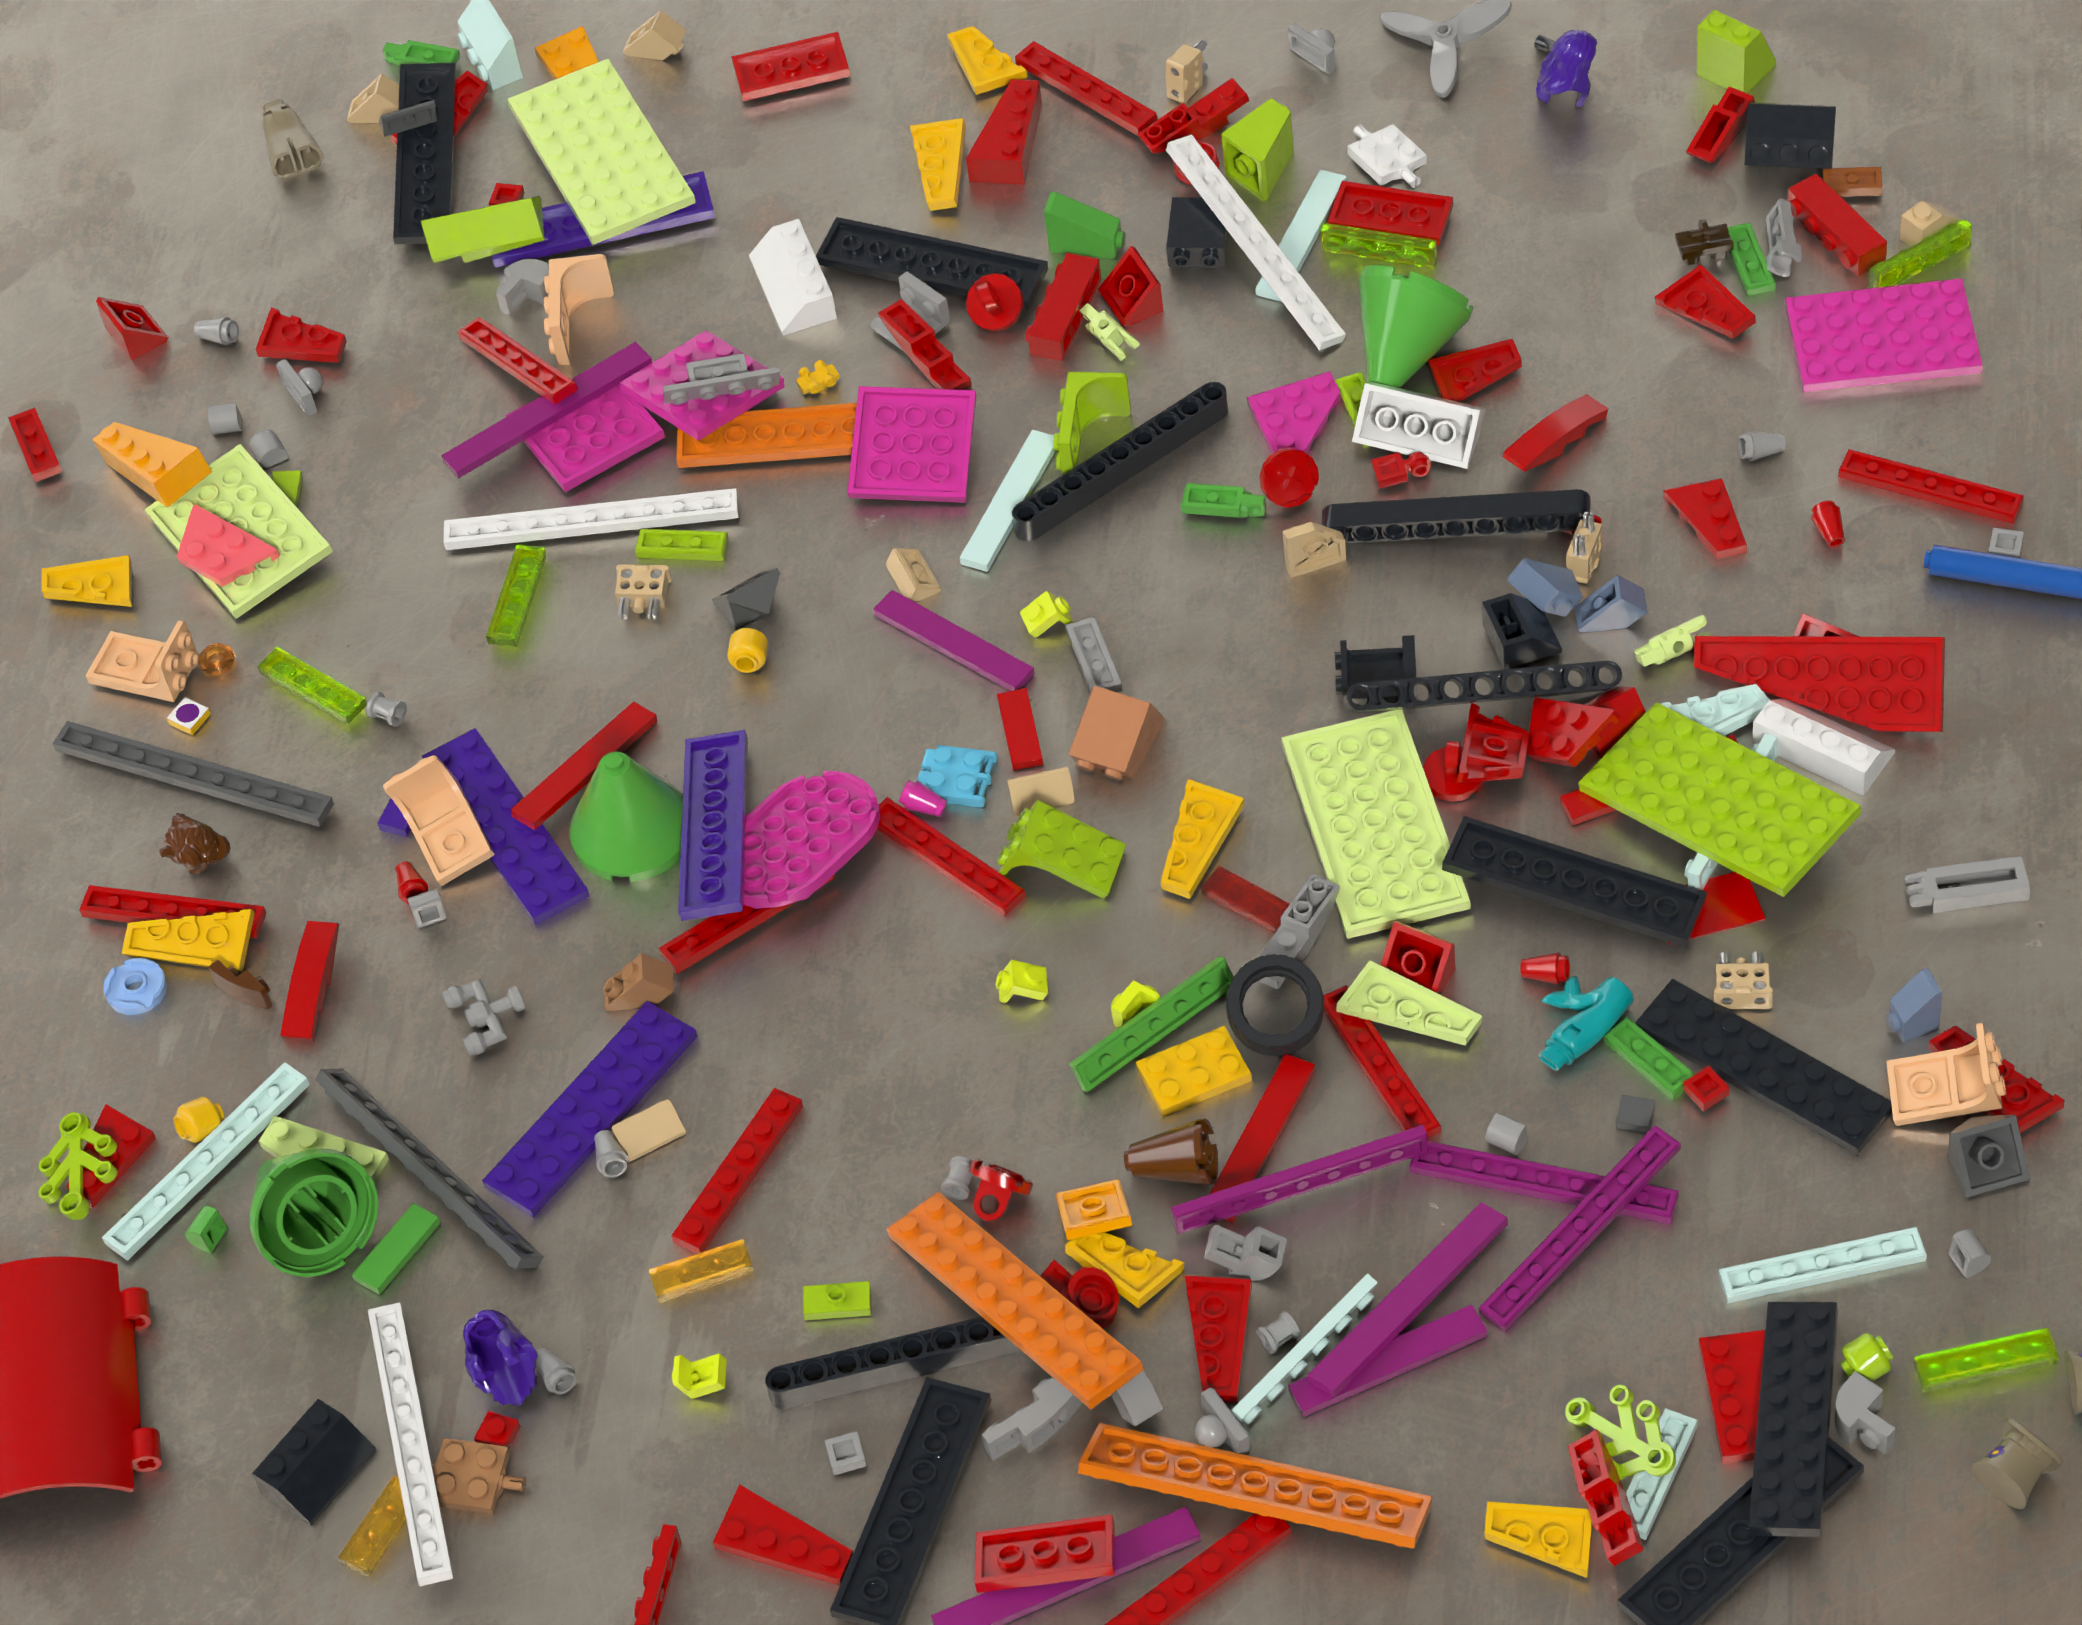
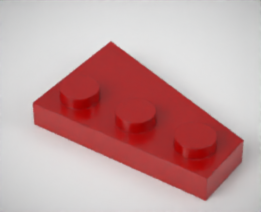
(1707, 302)
(1473, 369)

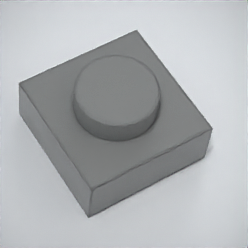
(2006, 542)
(845, 1453)

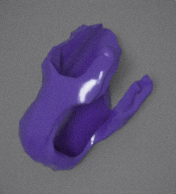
(1567, 67)
(499, 1358)

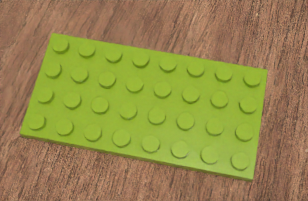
(1720, 799)

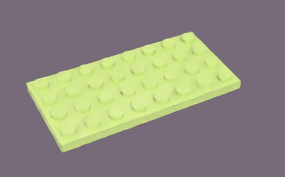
(601, 151)
(1374, 822)

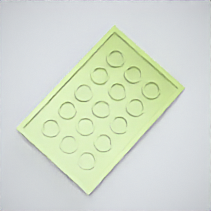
(251, 501)

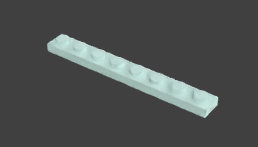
(205, 1161)

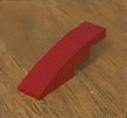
(923, 348)
(1552, 433)
(309, 980)
(1605, 1497)

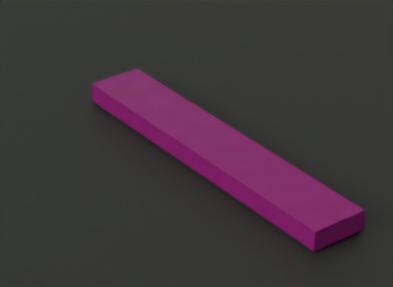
(953, 641)
(1399, 1357)

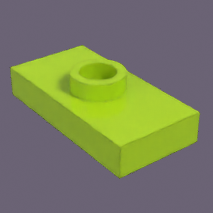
(837, 1300)

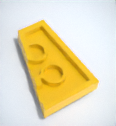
(94, 581)
(1543, 1532)

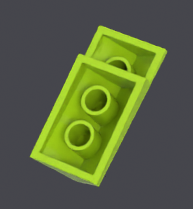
(485, 230)

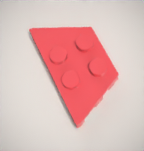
(219, 548)

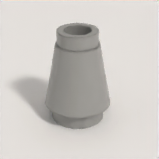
(217, 330)
(1759, 445)
(610, 1157)
(555, 1372)

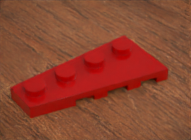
(469, 93)
(2023, 1095)
(1219, 1327)
(1733, 1384)
(777, 1538)

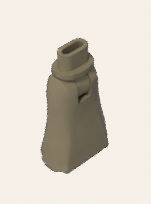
(288, 141)

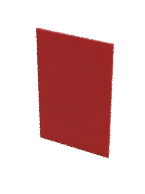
(1728, 905)

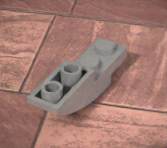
(1302, 923)
(1034, 1422)

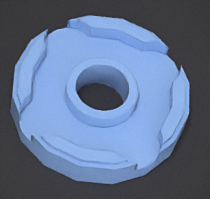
(138, 1000)

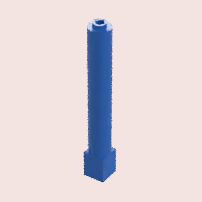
(2004, 571)

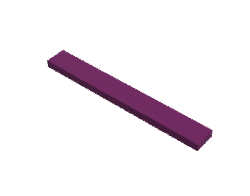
(543, 413)
(1299, 1179)
(1534, 1179)
(1579, 1228)
(1407, 1299)
(1131, 1551)

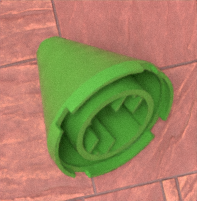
(1405, 321)
(627, 821)
(312, 1211)

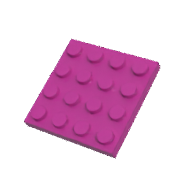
(695, 416)
(593, 438)
(912, 444)

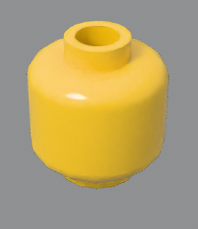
(747, 650)
(197, 1119)

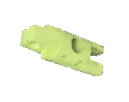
(1107, 330)
(1671, 642)

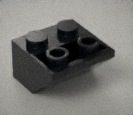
(1518, 630)

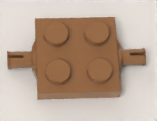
(473, 1475)

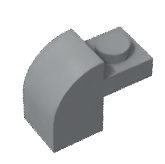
(524, 280)
(1246, 1257)
(1137, 1400)
(1856, 1414)

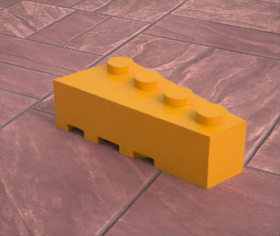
(152, 462)

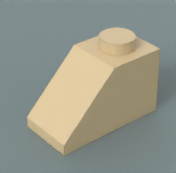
(656, 38)
(375, 100)
(1924, 221)

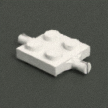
(1387, 155)

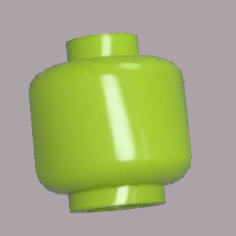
(1867, 1357)

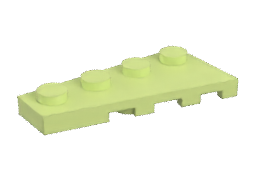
(1401, 1003)
(289, 1137)

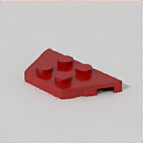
(1565, 730)
(1491, 749)

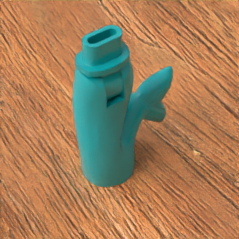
(1581, 1032)

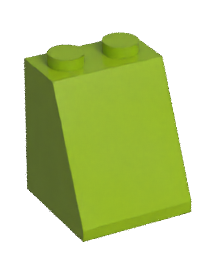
(1731, 52)
(1259, 148)

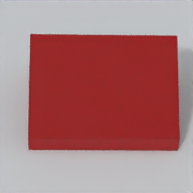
(1132, 290)
(131, 326)
(1628, 704)
(1419, 957)

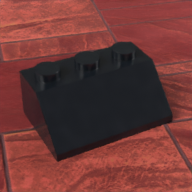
(1790, 135)
(313, 1462)

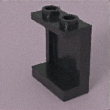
(1195, 235)
(1375, 665)

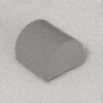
(224, 418)
(268, 449)
(427, 908)
(1506, 1134)
(1968, 1253)

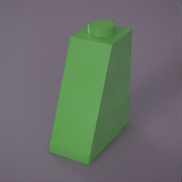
(1081, 229)

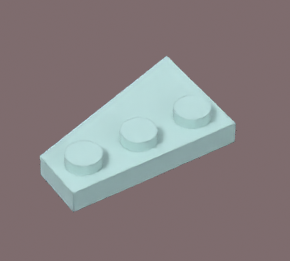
(1726, 711)

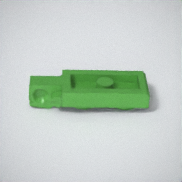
(419, 52)
(1221, 501)

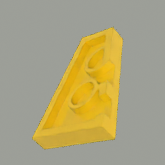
(982, 62)
(1134, 1271)

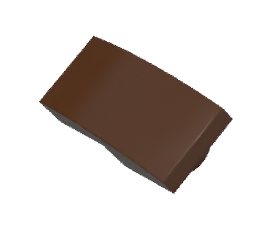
(241, 987)

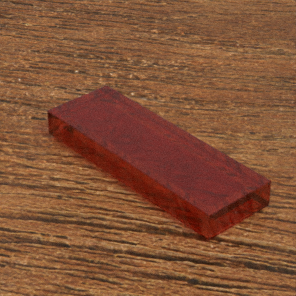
(1245, 898)

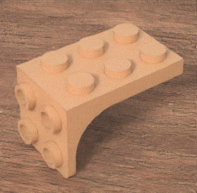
(570, 285)
(145, 664)
(440, 818)
(1947, 1082)

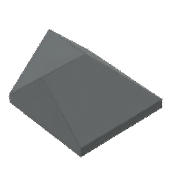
(748, 598)
(1987, 1154)

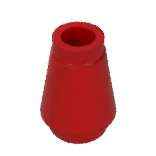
(1828, 521)
(409, 881)
(1546, 968)

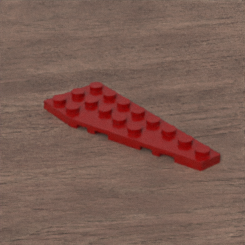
(1864, 680)

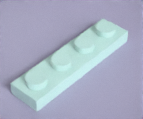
(1648, 1492)

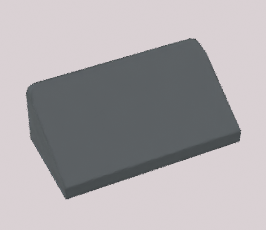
(408, 118)

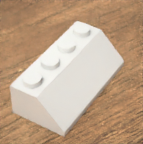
(792, 278)
(1418, 423)
(1822, 745)

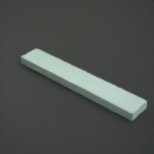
(1306, 224)
(1016, 487)
(1822, 1265)

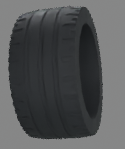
(1272, 966)

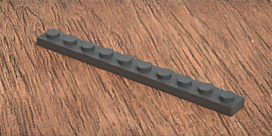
(193, 774)
(430, 1169)

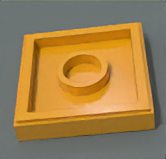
(1093, 1209)

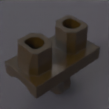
(1704, 241)

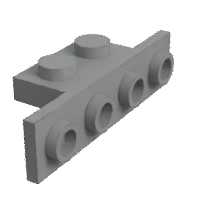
(719, 377)

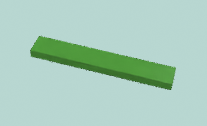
(1152, 1024)

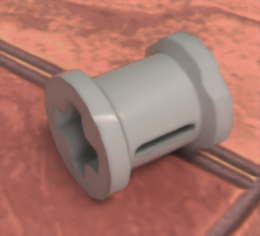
(386, 709)
(958, 1179)
(1278, 1332)

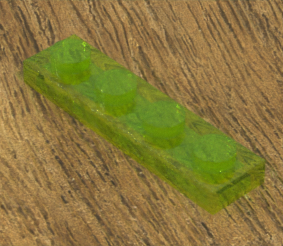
(1379, 245)
(1921, 255)
(516, 595)
(312, 685)
(1985, 1360)

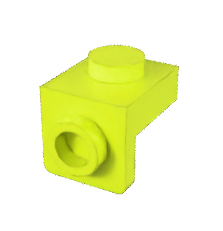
(1045, 612)
(1022, 980)
(1131, 1002)
(700, 1376)

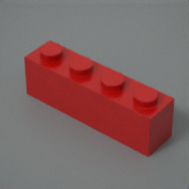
(1836, 225)
(1060, 312)

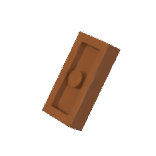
(1855, 181)

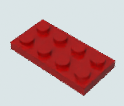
(790, 66)
(1391, 210)
(1045, 1553)

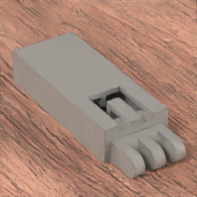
(1979, 885)

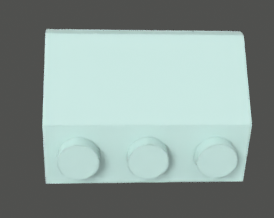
(489, 44)

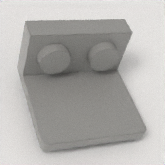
(923, 300)

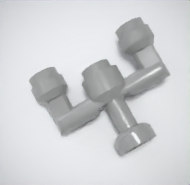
(482, 1013)

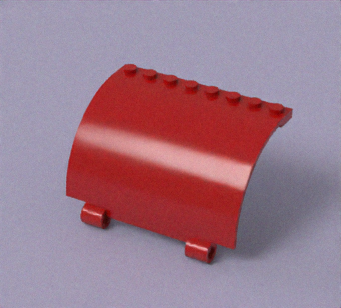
(70, 1377)

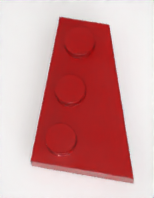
(292, 339)
(1711, 515)
(131, 1142)

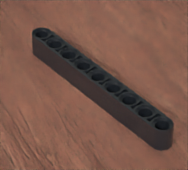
(1120, 461)
(1458, 516)
(1497, 681)
(898, 1364)

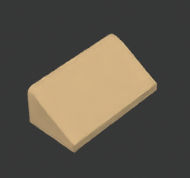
(912, 574)
(1049, 787)
(648, 1130)

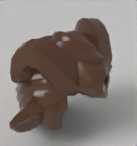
(193, 844)

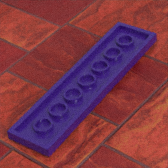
(565, 233)
(713, 825)
(523, 856)
(590, 1104)

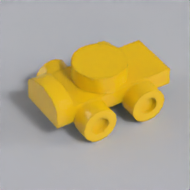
(817, 380)

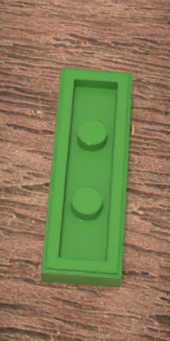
(1750, 261)
(1648, 1057)
(396, 1248)

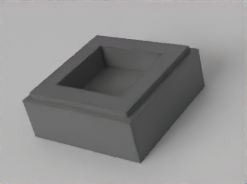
(1635, 1113)

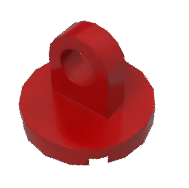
(994, 302)
(1288, 477)
(1442, 772)
(999, 1183)

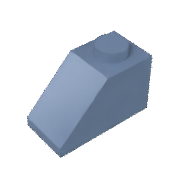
(1546, 586)
(1611, 606)
(1916, 1007)

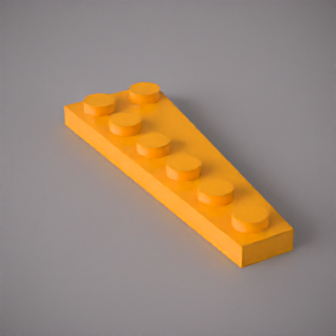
(567, 53)

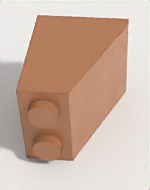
(1115, 734)

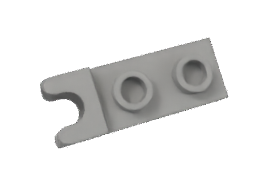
(1781, 239)

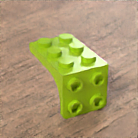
(1085, 400)
(1062, 847)

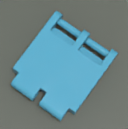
(956, 773)

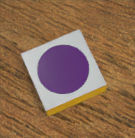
(188, 716)

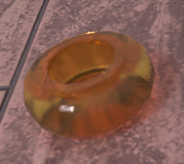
(220, 666)

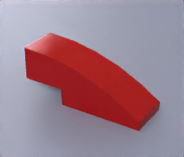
(1721, 126)

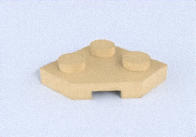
(1312, 548)

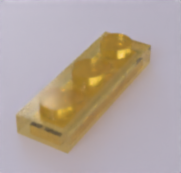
(701, 1270)
(376, 1531)

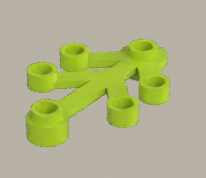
(75, 1129)
(1627, 1437)

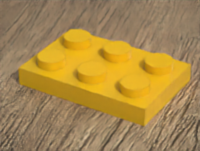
(1193, 1071)

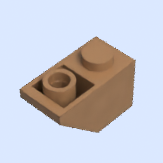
(639, 982)

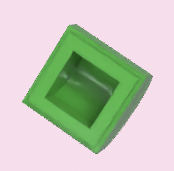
(206, 1229)

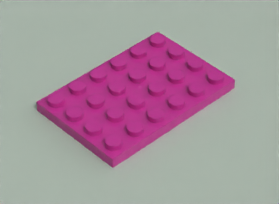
(1883, 335)

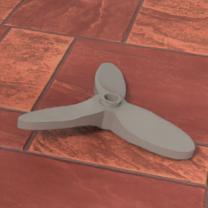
(1447, 36)

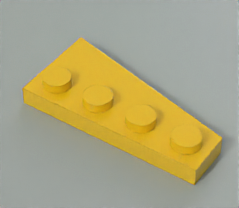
(940, 158)
(1200, 831)
(193, 939)

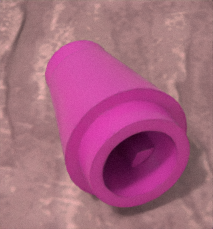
(922, 799)

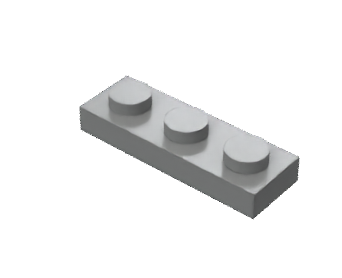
(1093, 655)

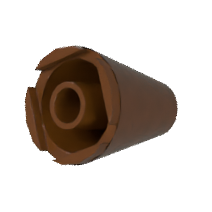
(1176, 1155)

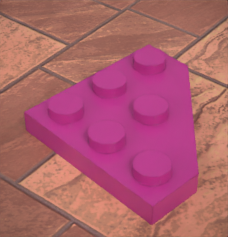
(1295, 411)

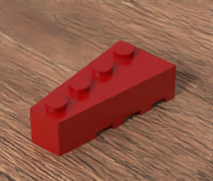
(1008, 137)

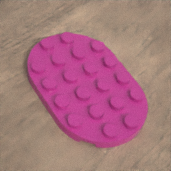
(805, 836)

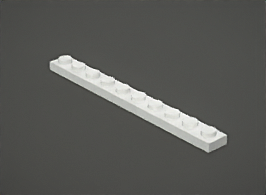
(1256, 242)
(591, 519)
(410, 1445)

